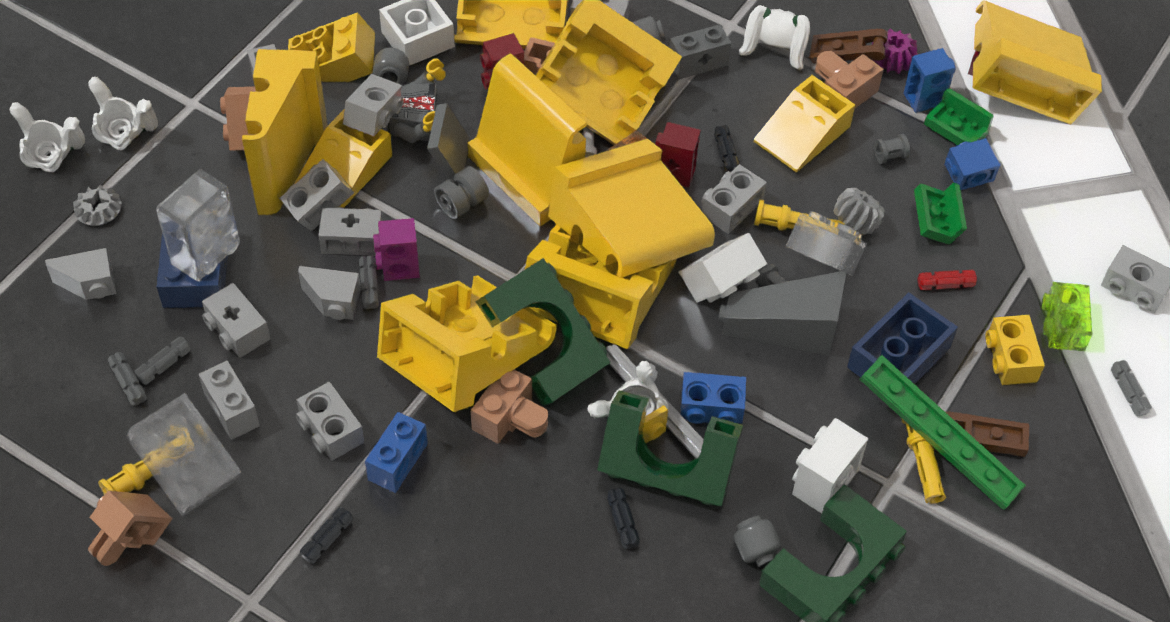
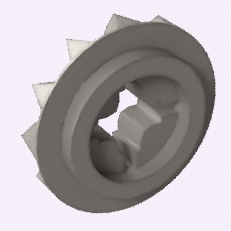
(104, 212)

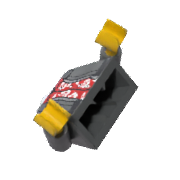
(419, 105)

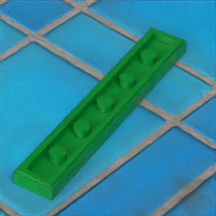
(942, 432)

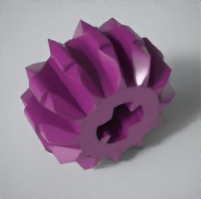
(899, 52)

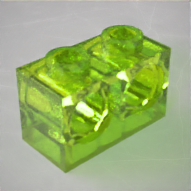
(1068, 316)

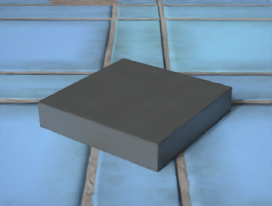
(448, 141)

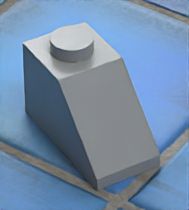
(84, 273)
(331, 291)

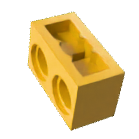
(1011, 342)

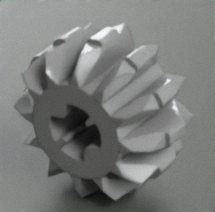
(859, 210)

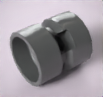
(462, 192)

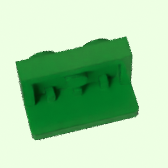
(959, 119)
(940, 212)

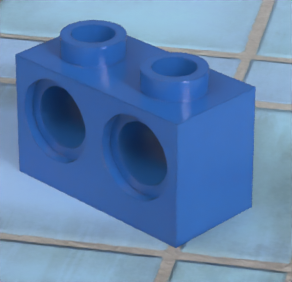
(928, 79)
(713, 392)
(396, 452)

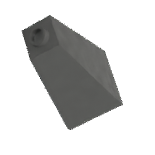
(787, 314)

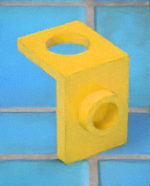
(655, 424)

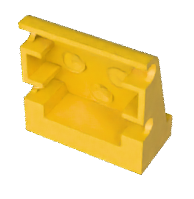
(496, 18)
(1032, 64)
(607, 69)
(283, 122)
(525, 137)
(628, 208)
(608, 302)
(451, 345)

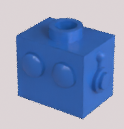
(972, 163)

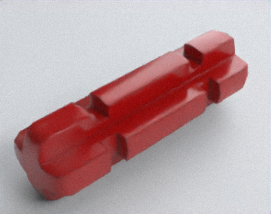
(946, 279)

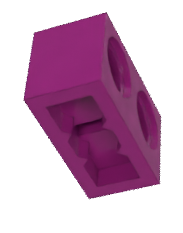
(397, 249)

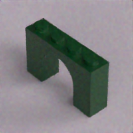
(580, 351)
(628, 457)
(824, 597)

